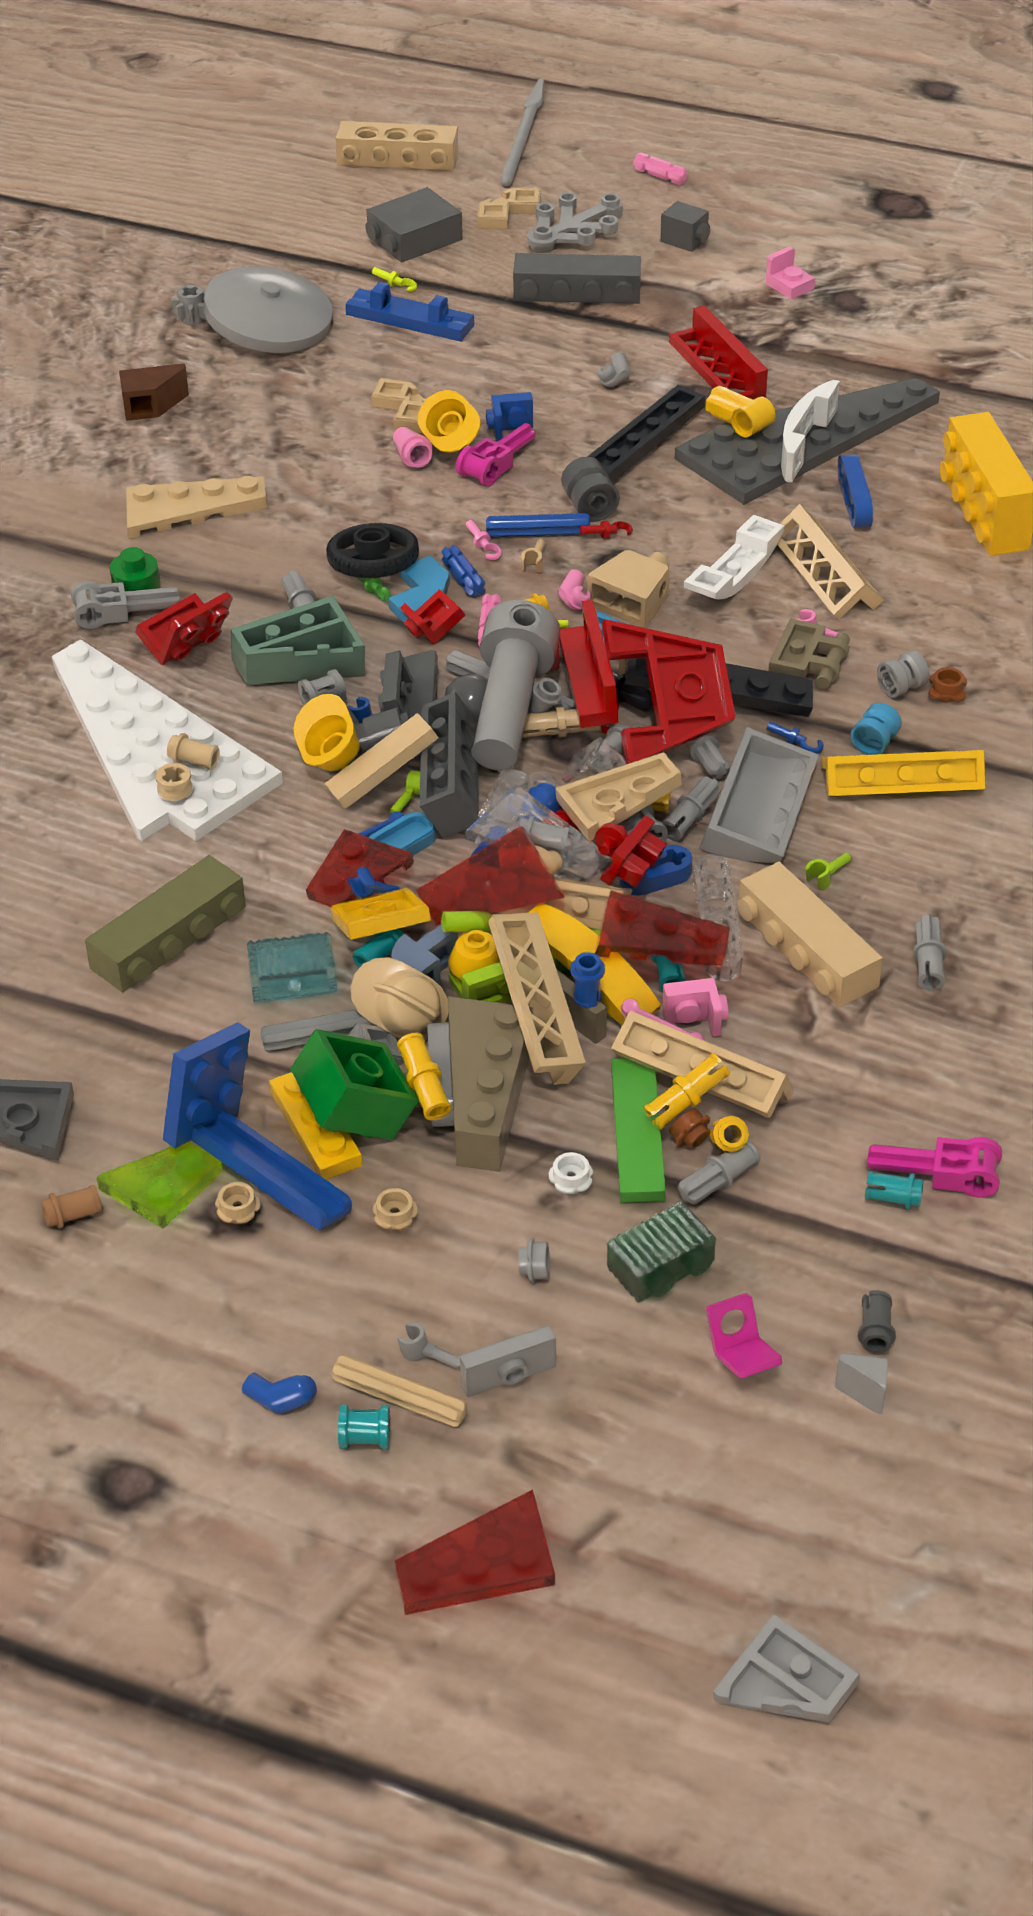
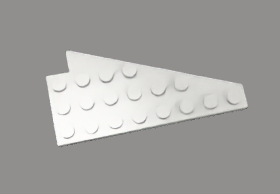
(130, 735)

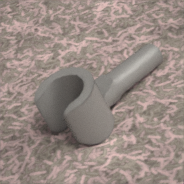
(419, 1347)

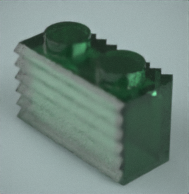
(661, 1252)

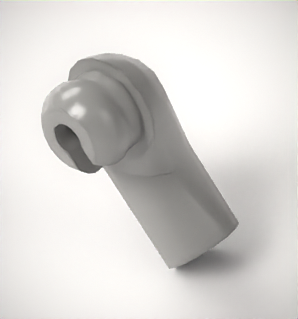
(614, 372)

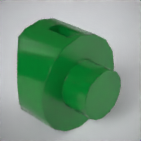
(135, 570)

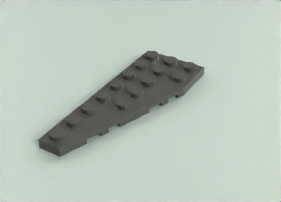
(753, 464)

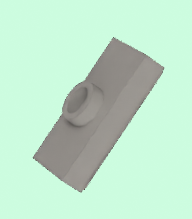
(508, 1361)

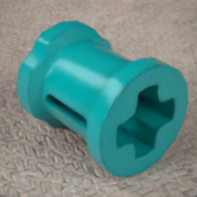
(363, 1426)

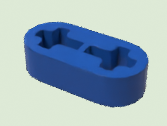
(670, 870)

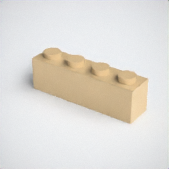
(809, 934)

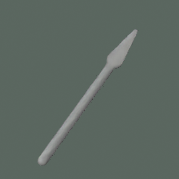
(531, 105)

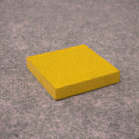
(380, 913)

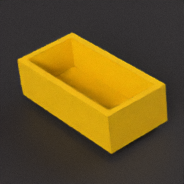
(988, 483)

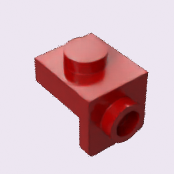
(433, 618)

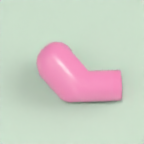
(571, 590)

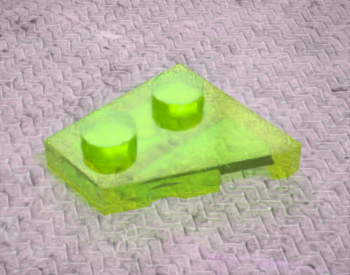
(161, 1182)

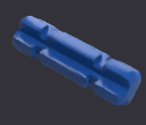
(463, 571)

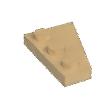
(617, 792)

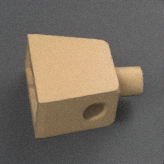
(631, 586)

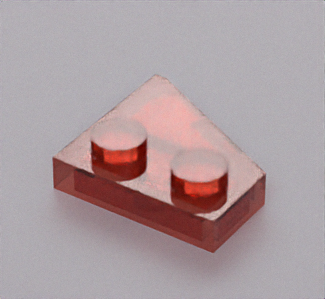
(345, 858)

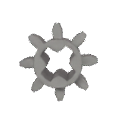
(189, 305)

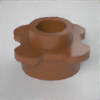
(947, 685)

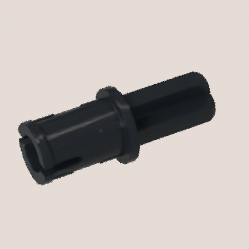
(633, 695)

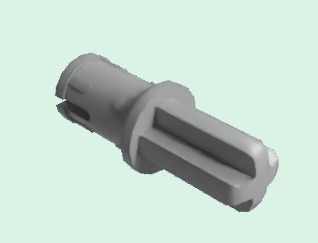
(297, 590)
(706, 751)
(691, 807)
(929, 952)
(718, 1173)

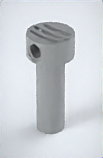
(518, 647)

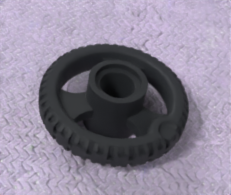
(372, 550)

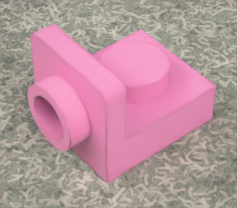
(787, 277)
(695, 1002)

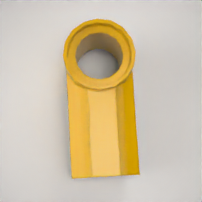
(742, 413)

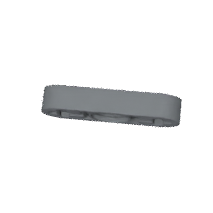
(440, 1054)

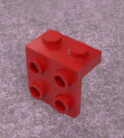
(184, 626)

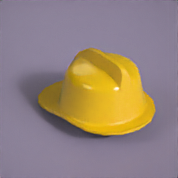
(448, 421)
(326, 733)

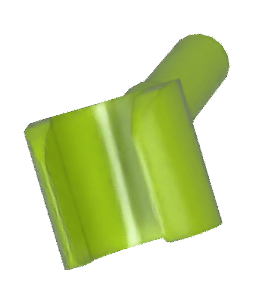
(412, 788)
(824, 870)

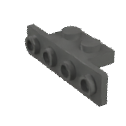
(408, 682)

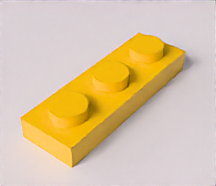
(327, 1150)

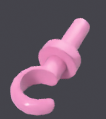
(482, 539)

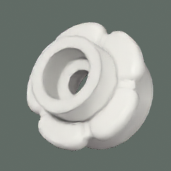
(571, 1173)

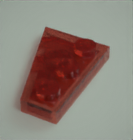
(651, 929)
(479, 1560)

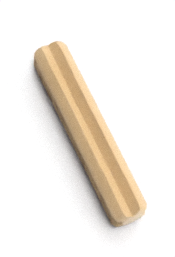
(399, 1390)

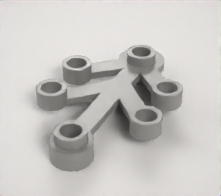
(544, 237)

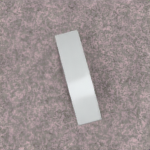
(812, 409)
(739, 564)

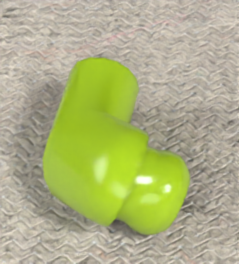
(465, 921)

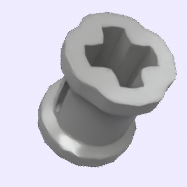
(332, 682)

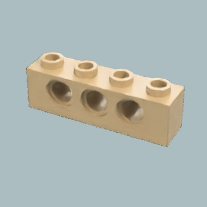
(397, 145)

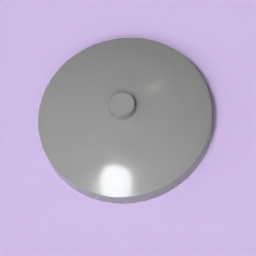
(267, 309)

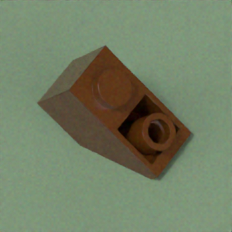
(152, 390)

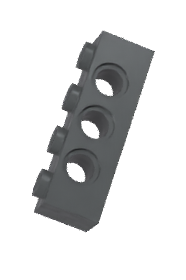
(448, 767)

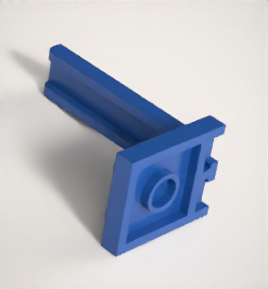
(204, 1110)

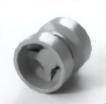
(905, 673)

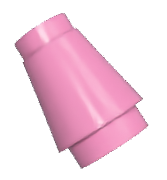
(413, 448)

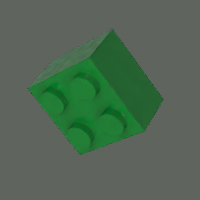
(353, 1085)

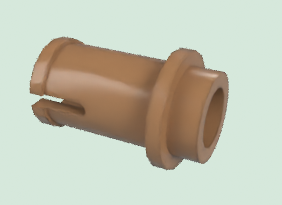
(70, 1206)

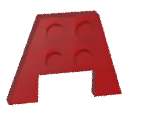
(685, 683)

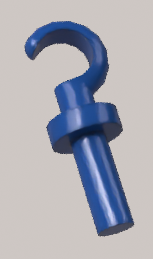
(794, 737)

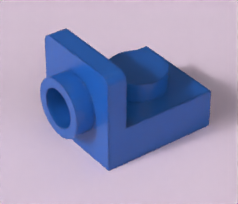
(509, 412)

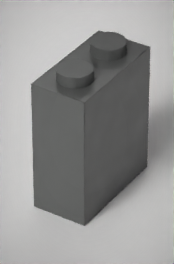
(414, 224)

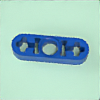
(855, 491)

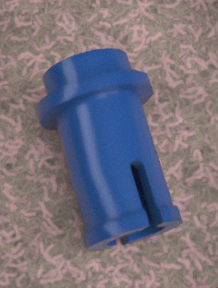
(587, 971)

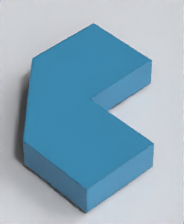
(425, 579)

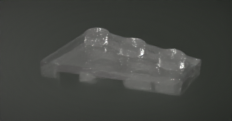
(579, 858)

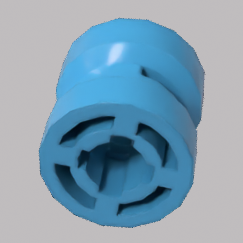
(876, 729)

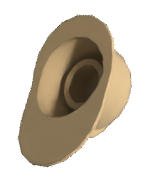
(398, 997)

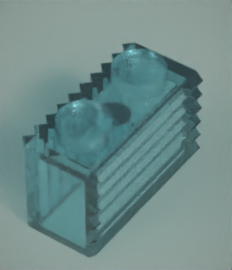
(292, 967)

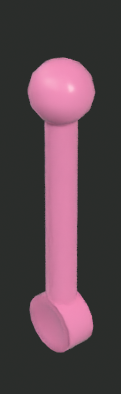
(632, 1005)

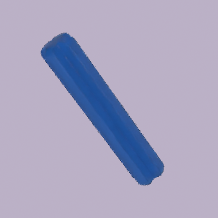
(536, 524)

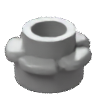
(534, 1260)

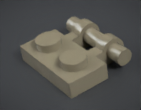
(799, 648)

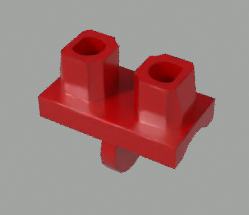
(630, 853)

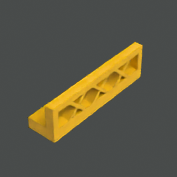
(904, 772)

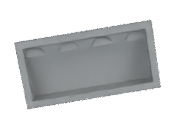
(759, 799)

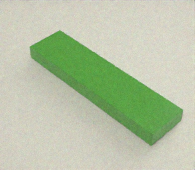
(636, 1136)

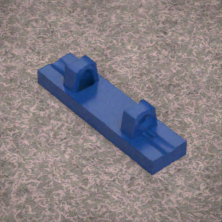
(409, 314)

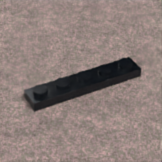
(648, 430)
(748, 687)

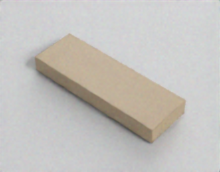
(381, 761)

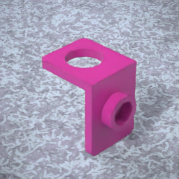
(744, 1350)

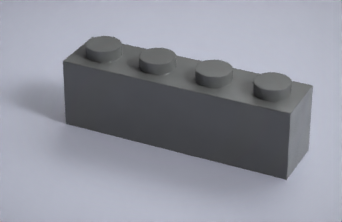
(577, 278)

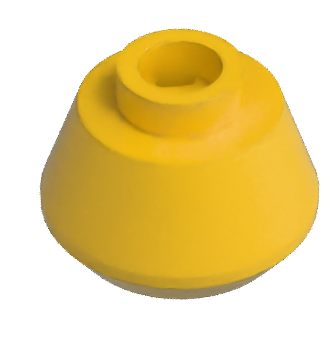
(472, 952)

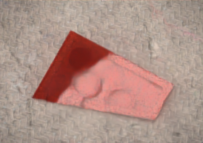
(493, 880)

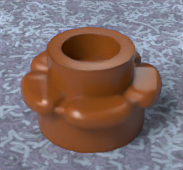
(690, 1129)

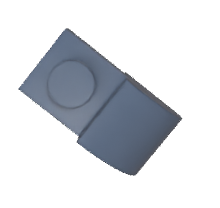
(428, 954)

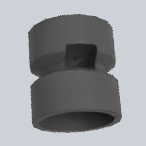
(590, 488)

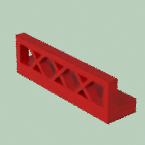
(728, 354)
(589, 670)

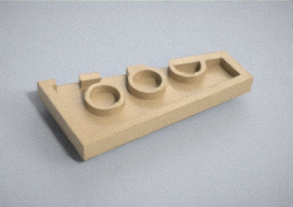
(194, 501)

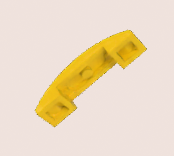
(620, 982)

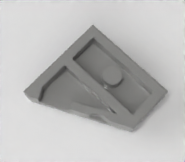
(787, 1676)

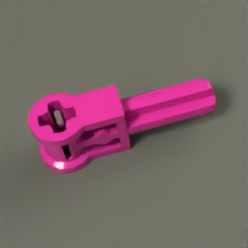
(492, 458)
(952, 1164)

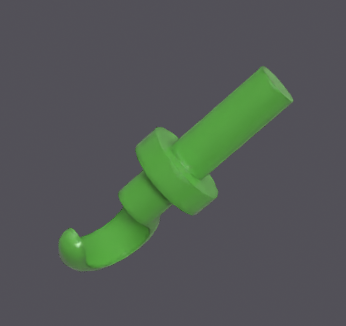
(374, 585)

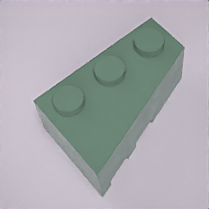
(298, 645)

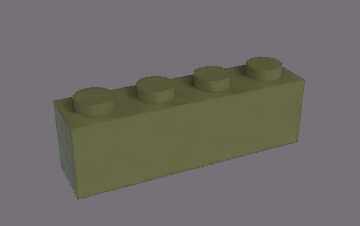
(165, 923)

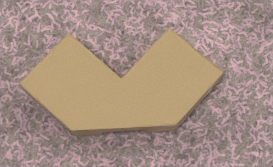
(514, 200)
(401, 397)

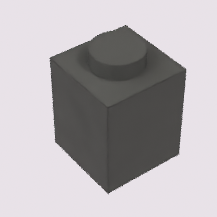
(684, 226)

